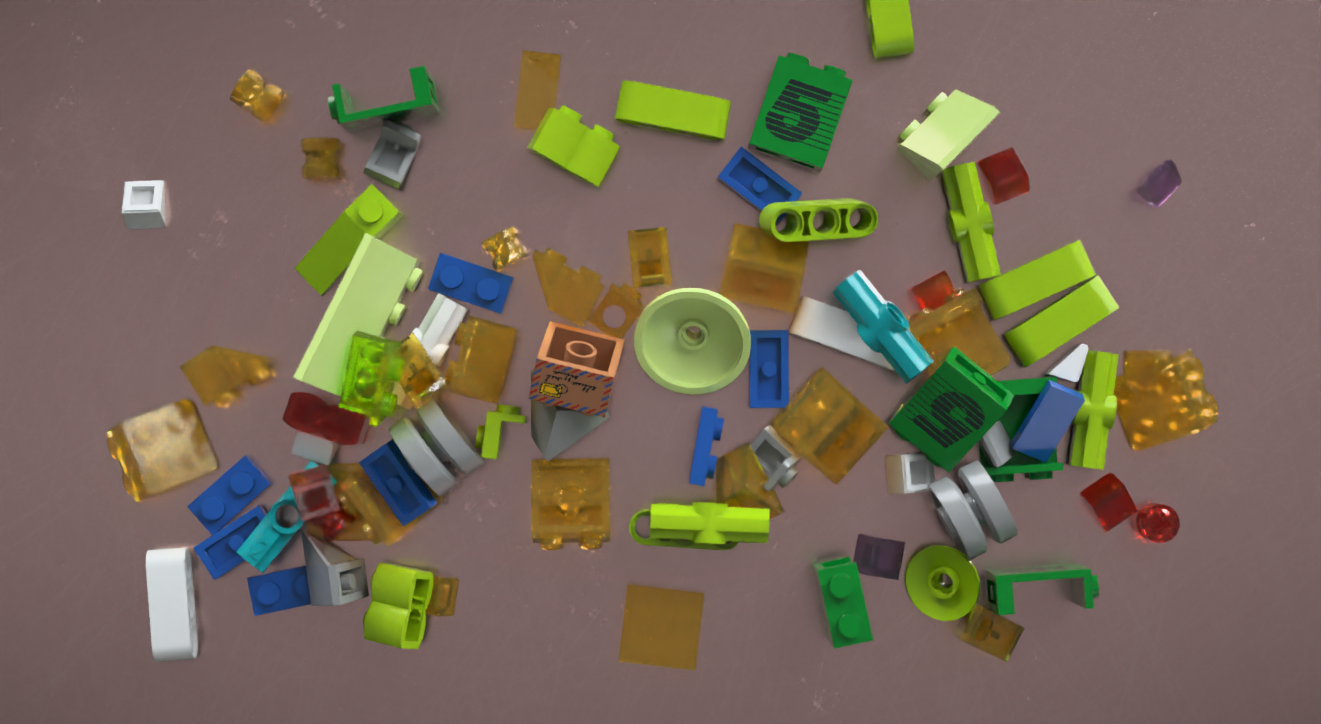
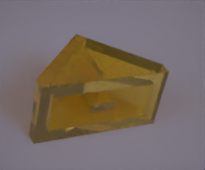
(649, 258)
(421, 375)
(742, 481)
(989, 632)

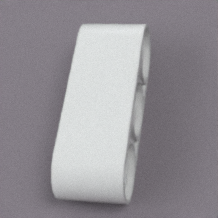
(832, 329)
(171, 604)

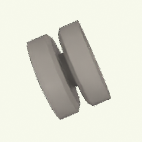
(431, 449)
(975, 508)

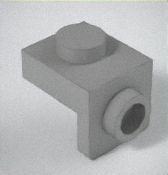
(393, 153)
(776, 458)

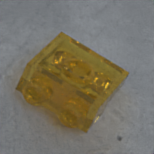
(570, 502)

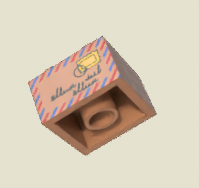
(576, 369)

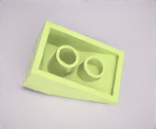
(945, 132)

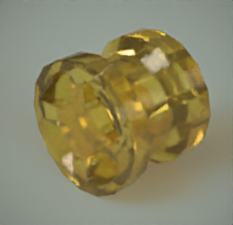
(504, 248)

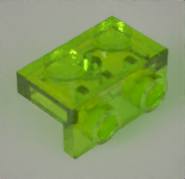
(371, 375)

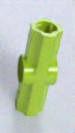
(971, 222)
(1097, 412)
(709, 523)

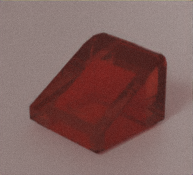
(1004, 175)
(932, 291)
(314, 492)
(1109, 501)

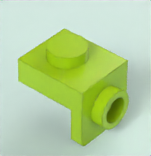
(489, 436)

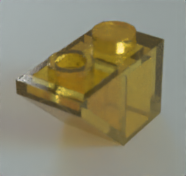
(567, 291)
(222, 371)

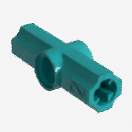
(882, 326)
(269, 537)

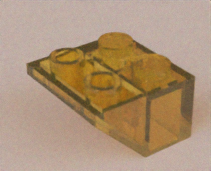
(763, 270)
(482, 359)
(829, 425)

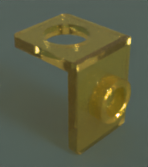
(624, 297)

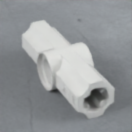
(435, 335)

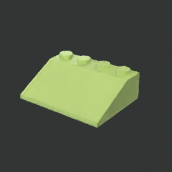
(364, 302)

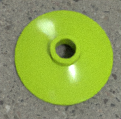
(932, 593)

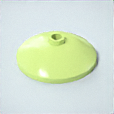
(689, 359)

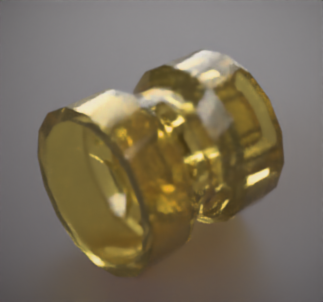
(254, 94)
(320, 158)

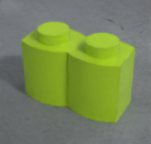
(574, 146)
(398, 605)

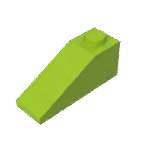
(334, 251)

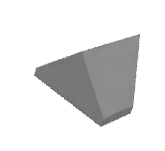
(559, 427)
(332, 574)

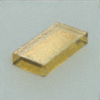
(536, 88)

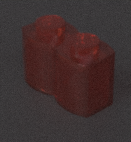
(316, 413)

